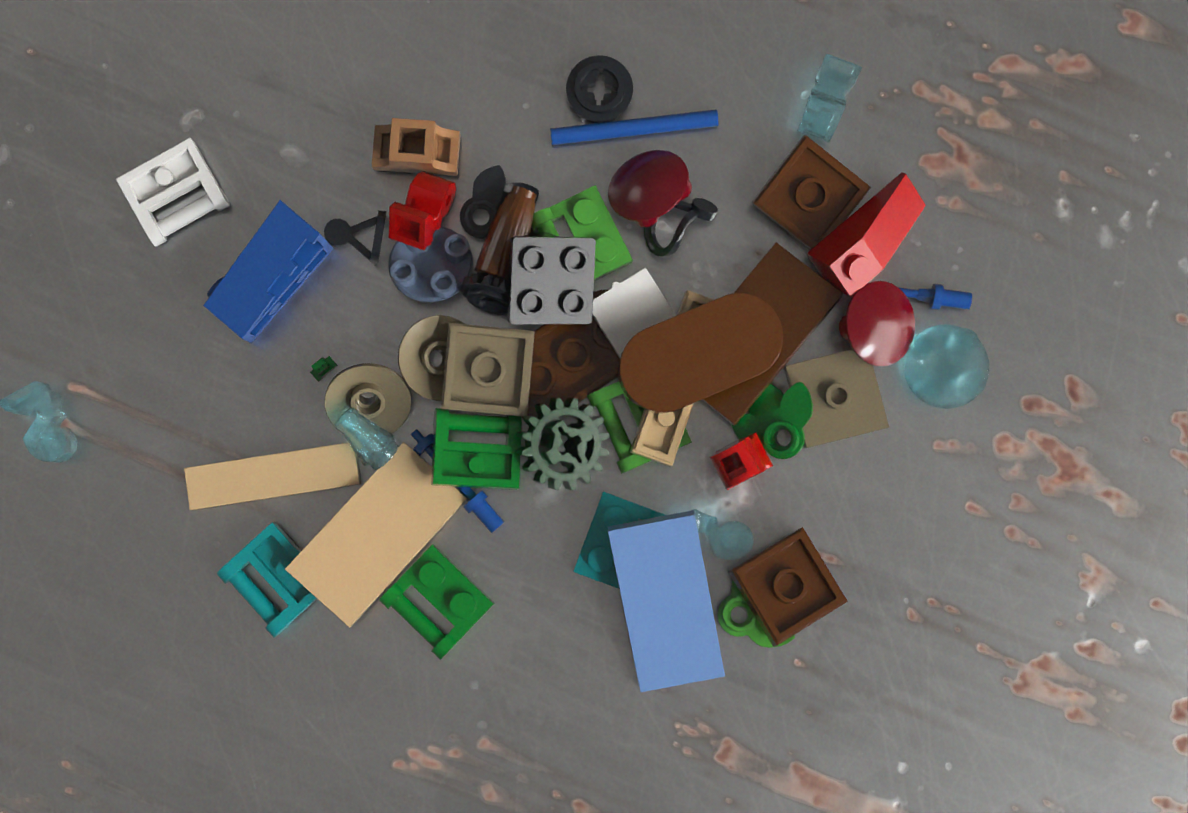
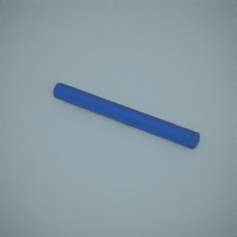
(634, 127)

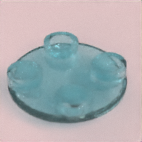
(946, 366)

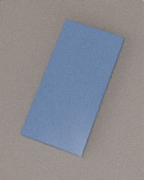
(666, 601)

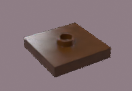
(810, 193)
(788, 586)

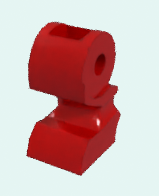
(424, 208)
(741, 460)

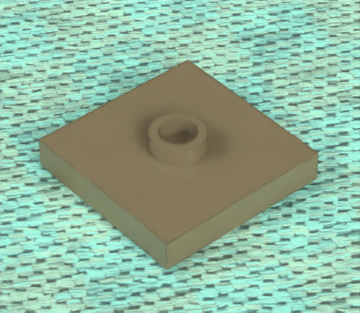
(487, 369)
(842, 396)

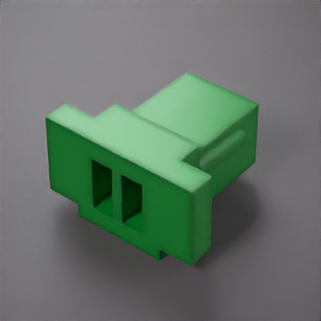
(322, 367)

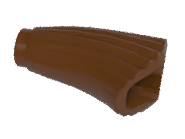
(511, 220)

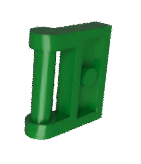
(475, 463)
(447, 591)

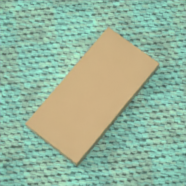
(375, 535)

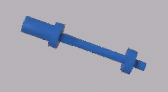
(938, 297)
(475, 501)

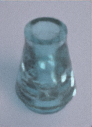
(368, 440)

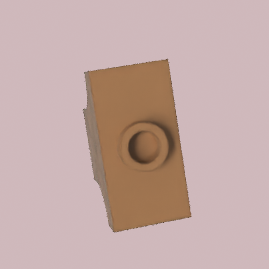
(416, 147)

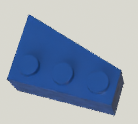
(267, 272)

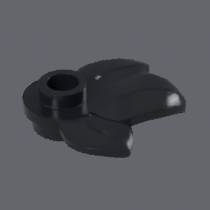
(488, 194)

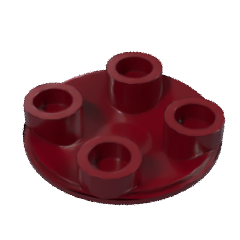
(649, 186)
(879, 323)

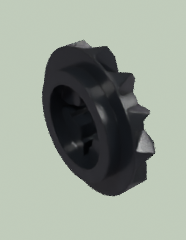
(614, 77)
(486, 293)

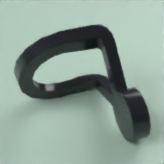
(699, 208)
(339, 233)

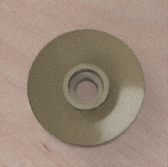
(415, 352)
(386, 408)

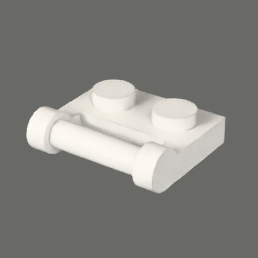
(167, 179)

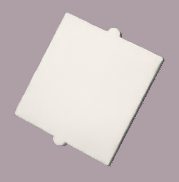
(630, 309)

